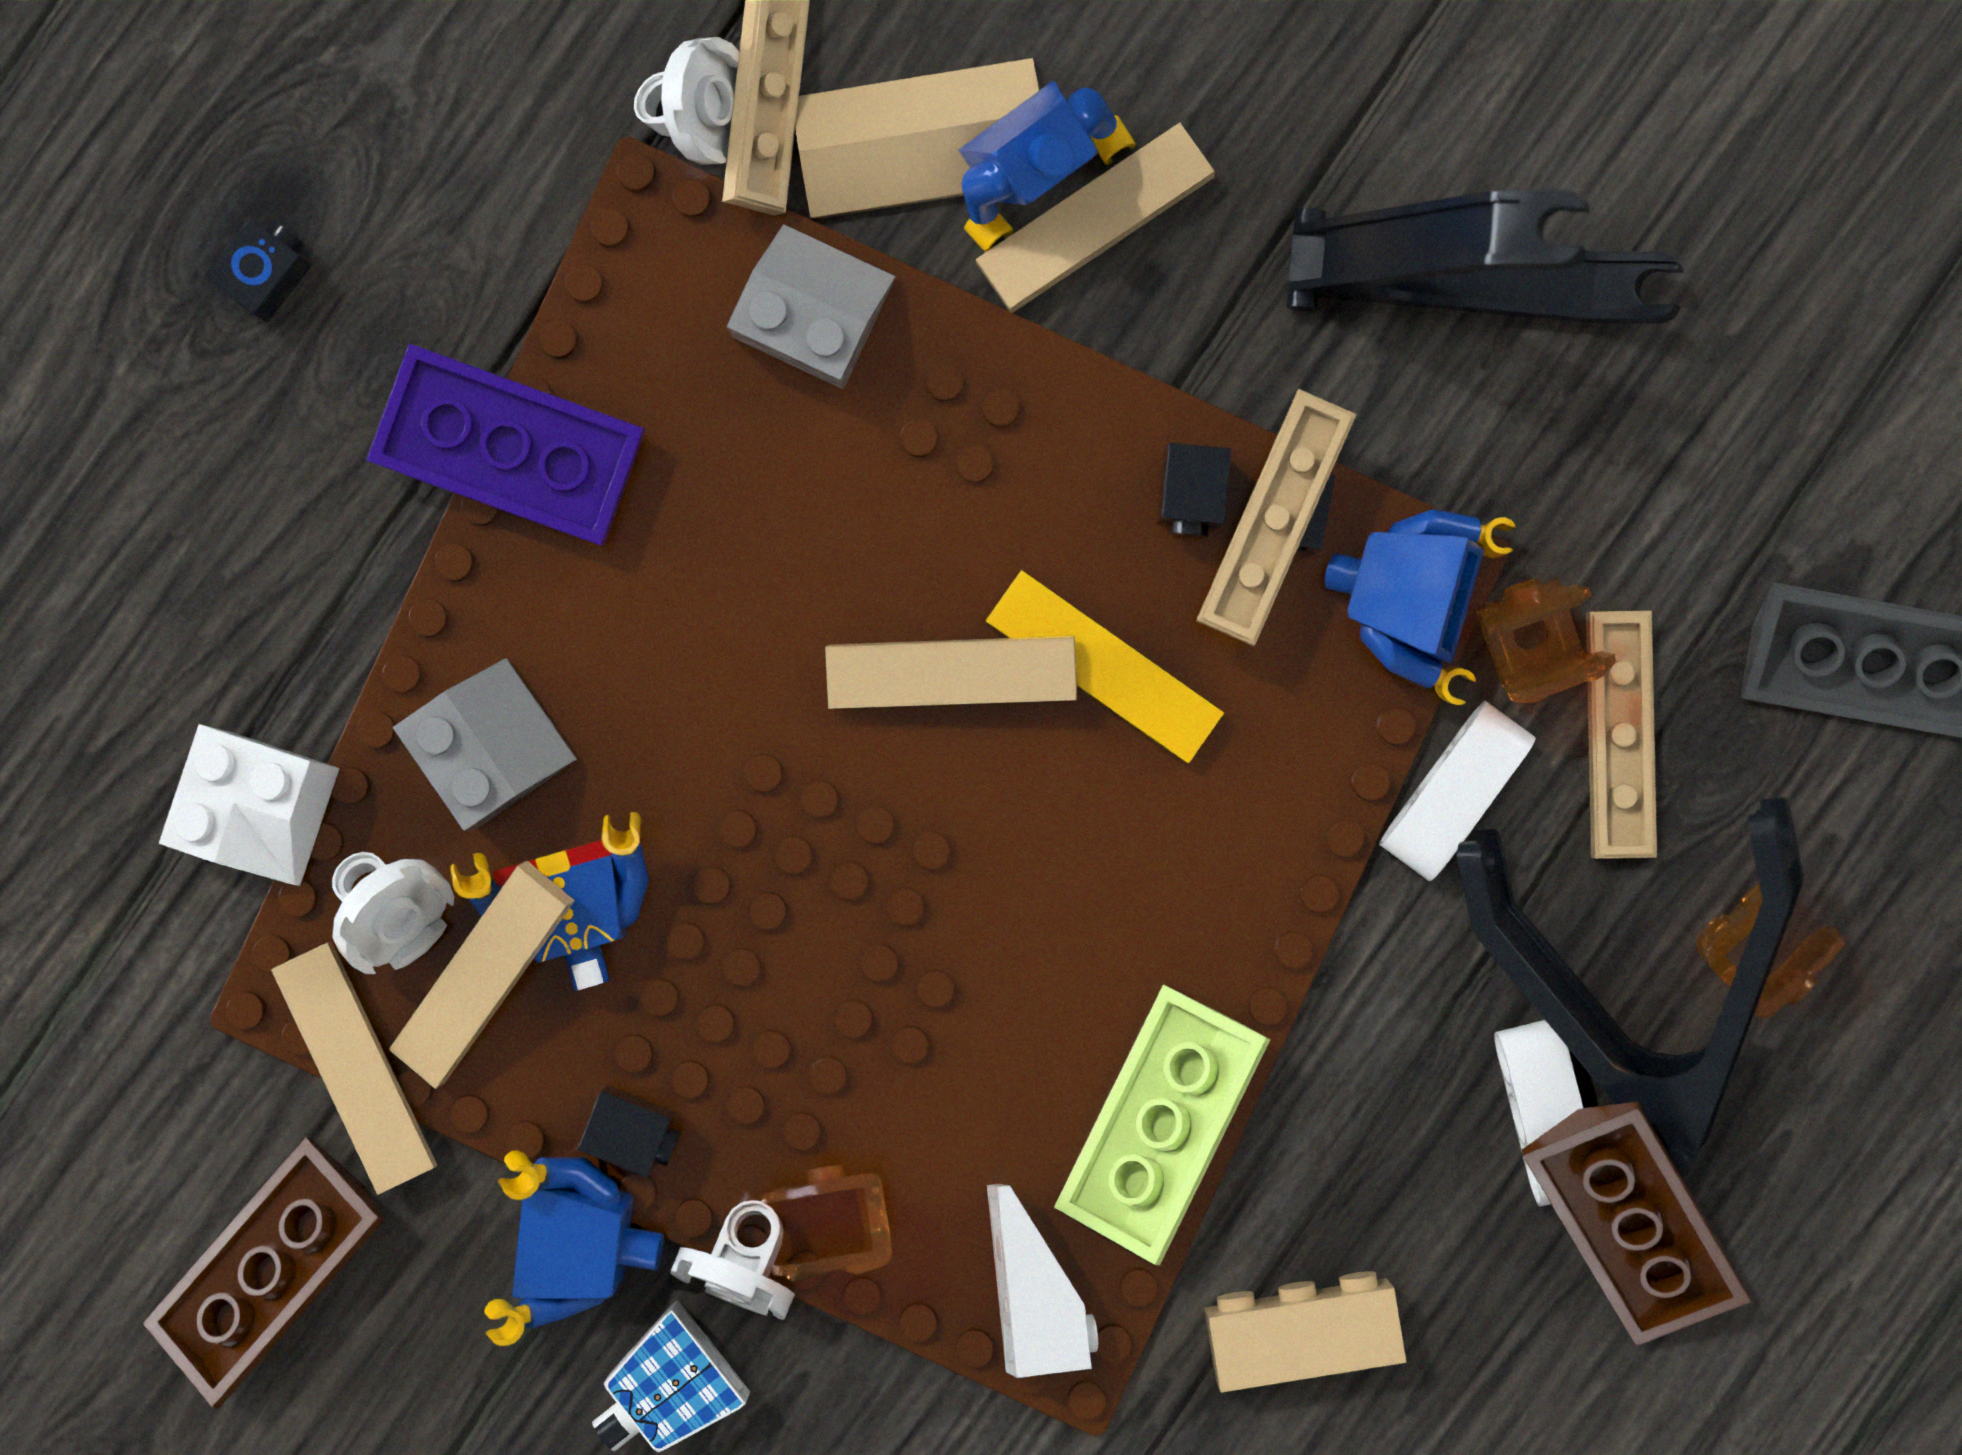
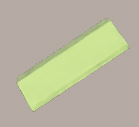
(1162, 1124)

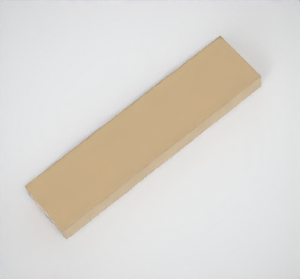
(765, 104)
(1095, 218)
(1276, 517)
(951, 672)
(1622, 737)
(481, 974)
(354, 1067)

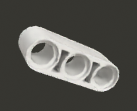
(1457, 790)
(1537, 1084)

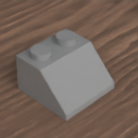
(810, 306)
(485, 744)

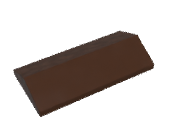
(1634, 1220)
(264, 1271)

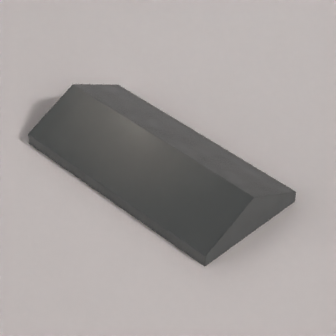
(1857, 659)

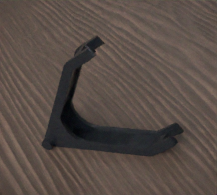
(1473, 257)
(1674, 1091)

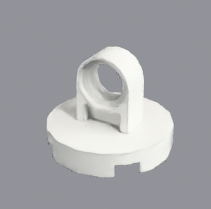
(695, 99)
(389, 913)
(737, 1271)

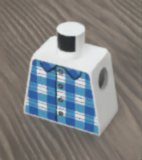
(669, 1385)

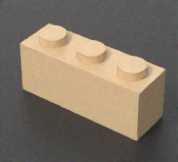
(1304, 1332)

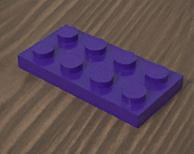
(506, 445)

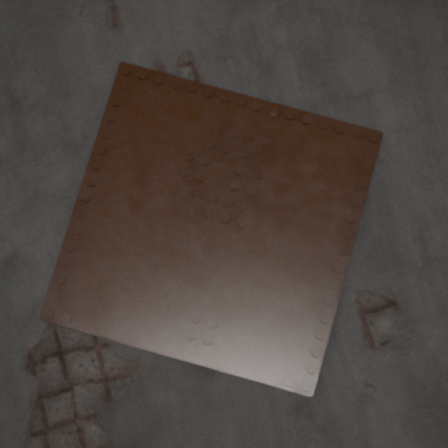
(865, 919)

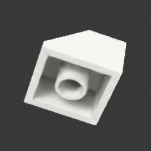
(249, 805)

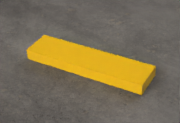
(1110, 668)

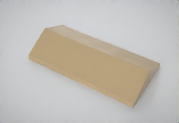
(901, 136)

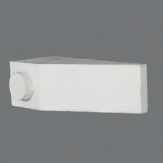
(1038, 1306)

